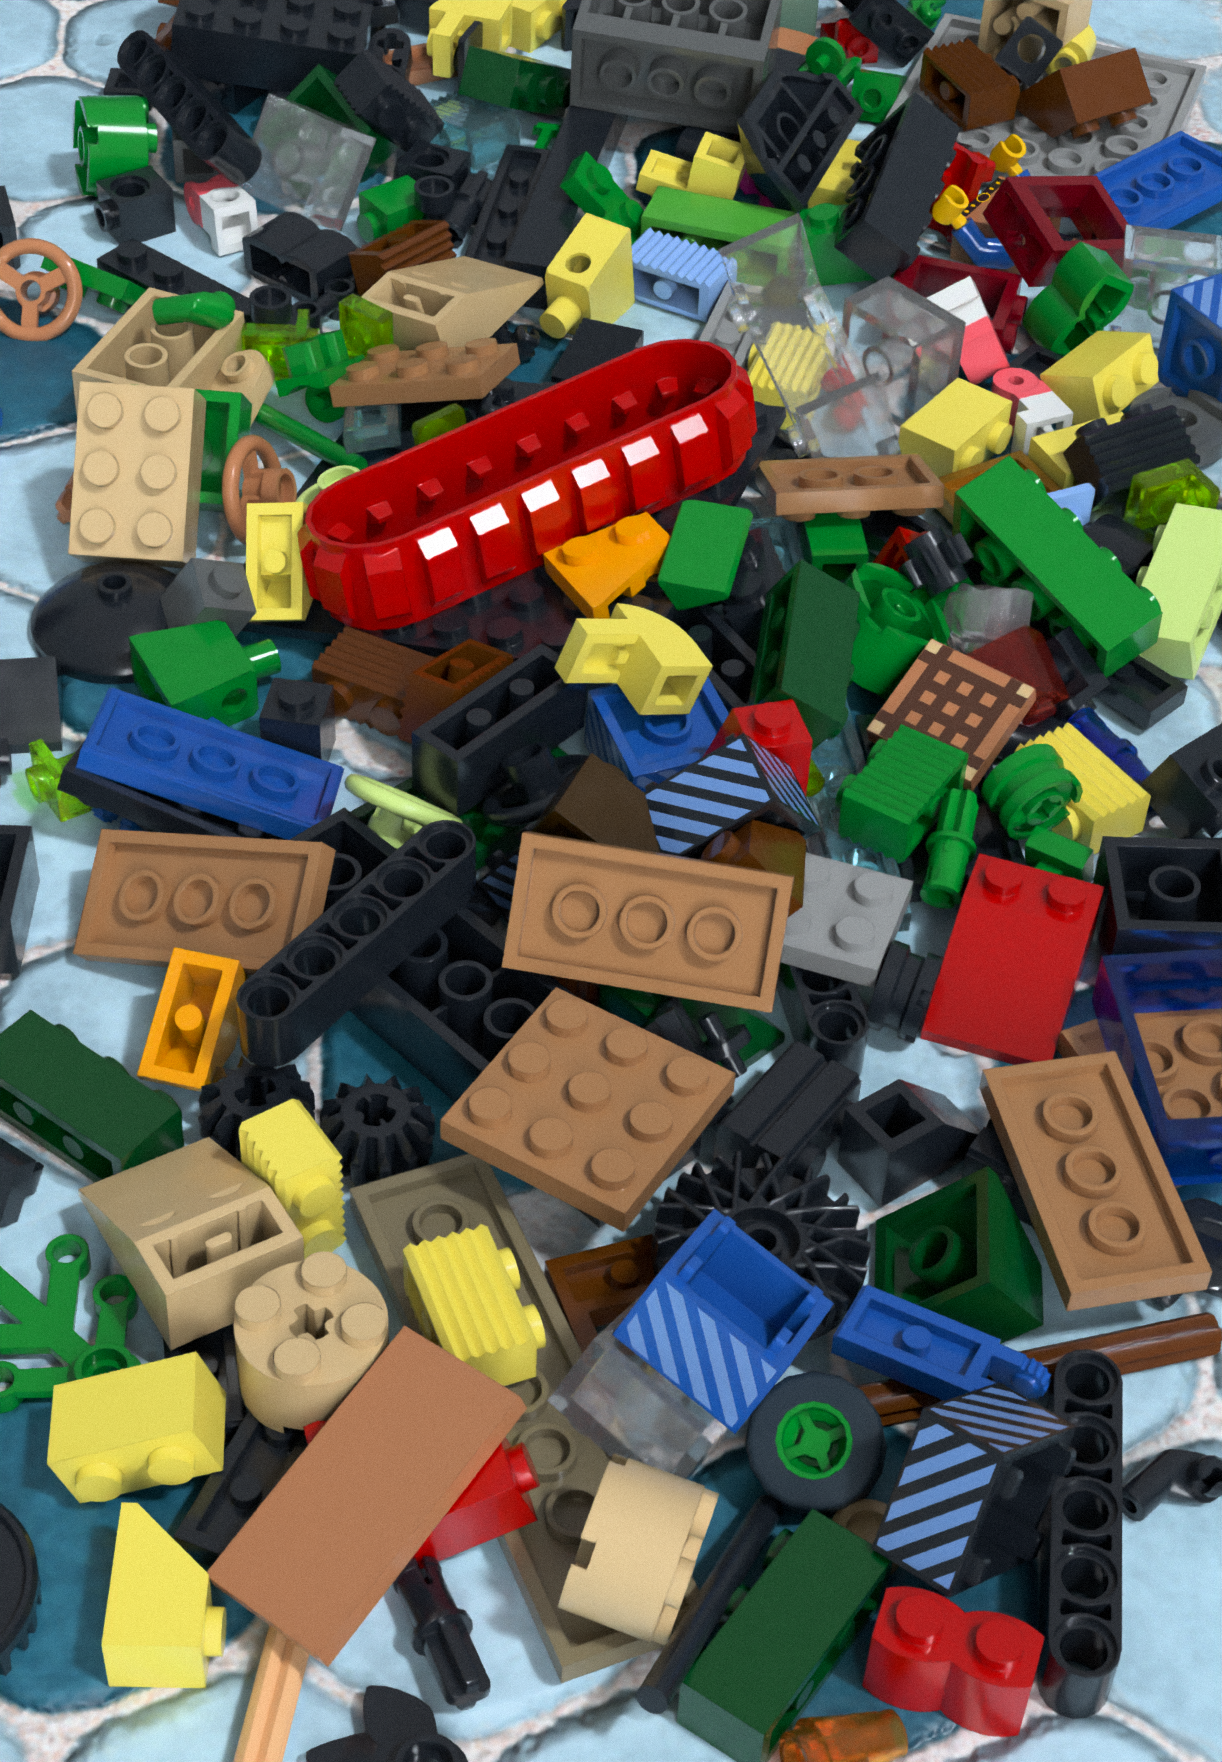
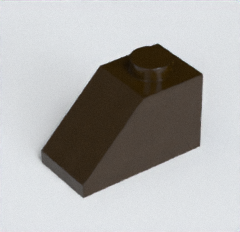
(599, 807)

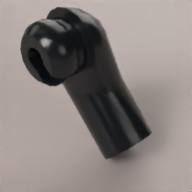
(1172, 1477)

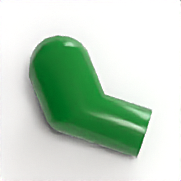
(928, 10)
(199, 308)

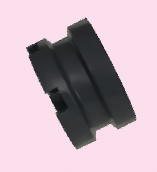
(904, 991)

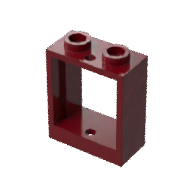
(1024, 209)
(997, 289)

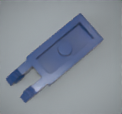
(930, 1349)

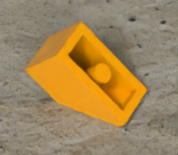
(193, 1020)

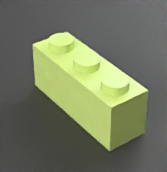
(1188, 586)

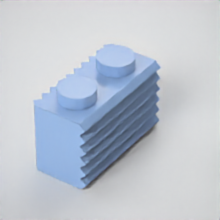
(677, 275)

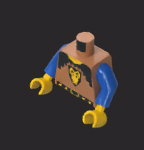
(972, 236)

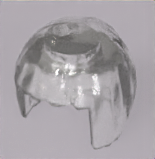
(984, 614)

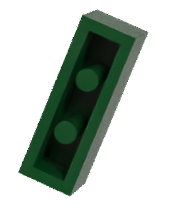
(515, 81)
(808, 648)
(80, 1102)
(782, 1638)

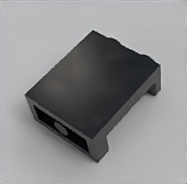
(890, 26)

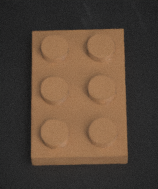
(425, 374)
(849, 486)

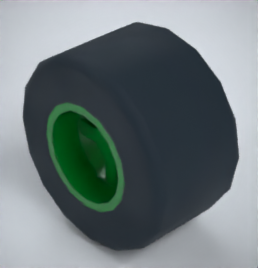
(803, 1419)

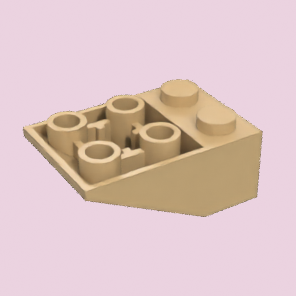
(451, 300)
(192, 1235)

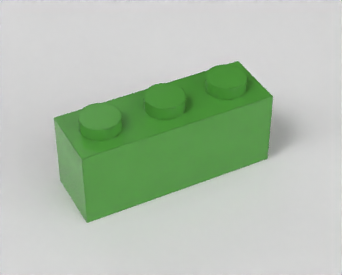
(706, 217)

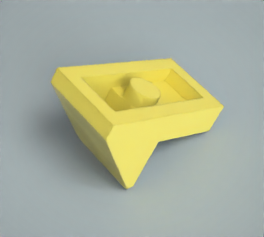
(275, 561)

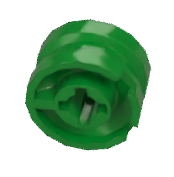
(1031, 790)

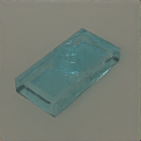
(371, 427)

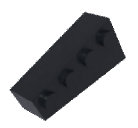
(895, 187)

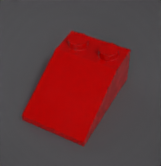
(1013, 962)

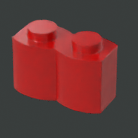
(952, 1661)

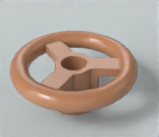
(50, 293)
(262, 485)

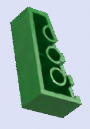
(1043, 549)

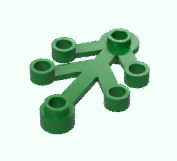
(52, 1327)

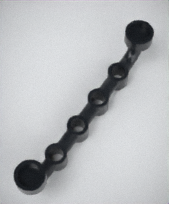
(274, 303)

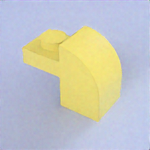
(453, 17)
(714, 170)
(642, 653)

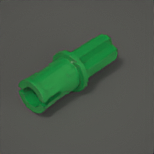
(950, 849)

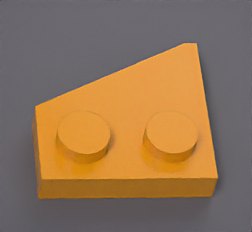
(608, 563)

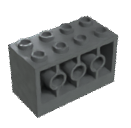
(673, 58)

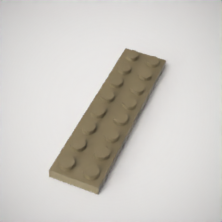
(568, 1464)

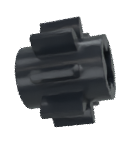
(936, 561)

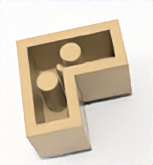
(1003, 17)

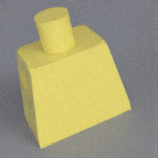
(589, 277)

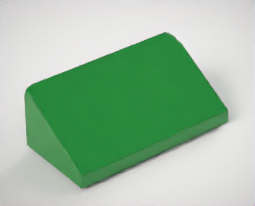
(703, 553)

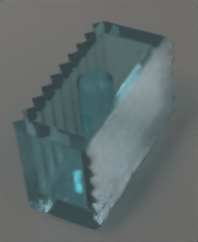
(476, 127)

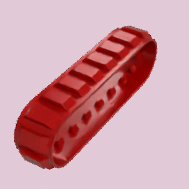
(525, 481)

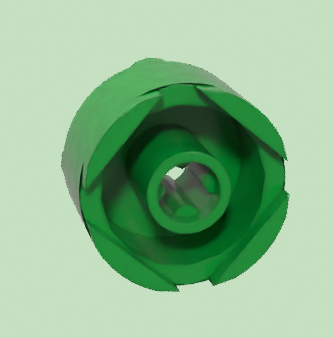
(111, 137)
(891, 629)

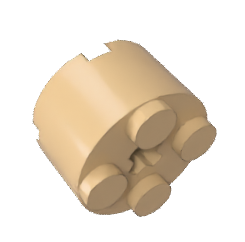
(306, 1339)
(638, 1549)

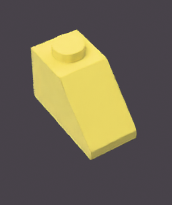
(158, 1610)

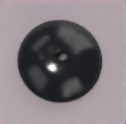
(92, 615)

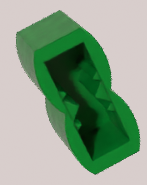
(1082, 299)

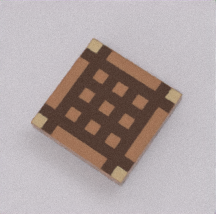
(956, 704)

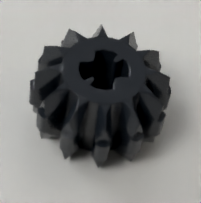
(244, 1094)
(378, 1129)

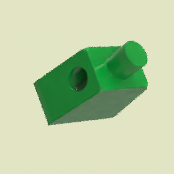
(202, 670)

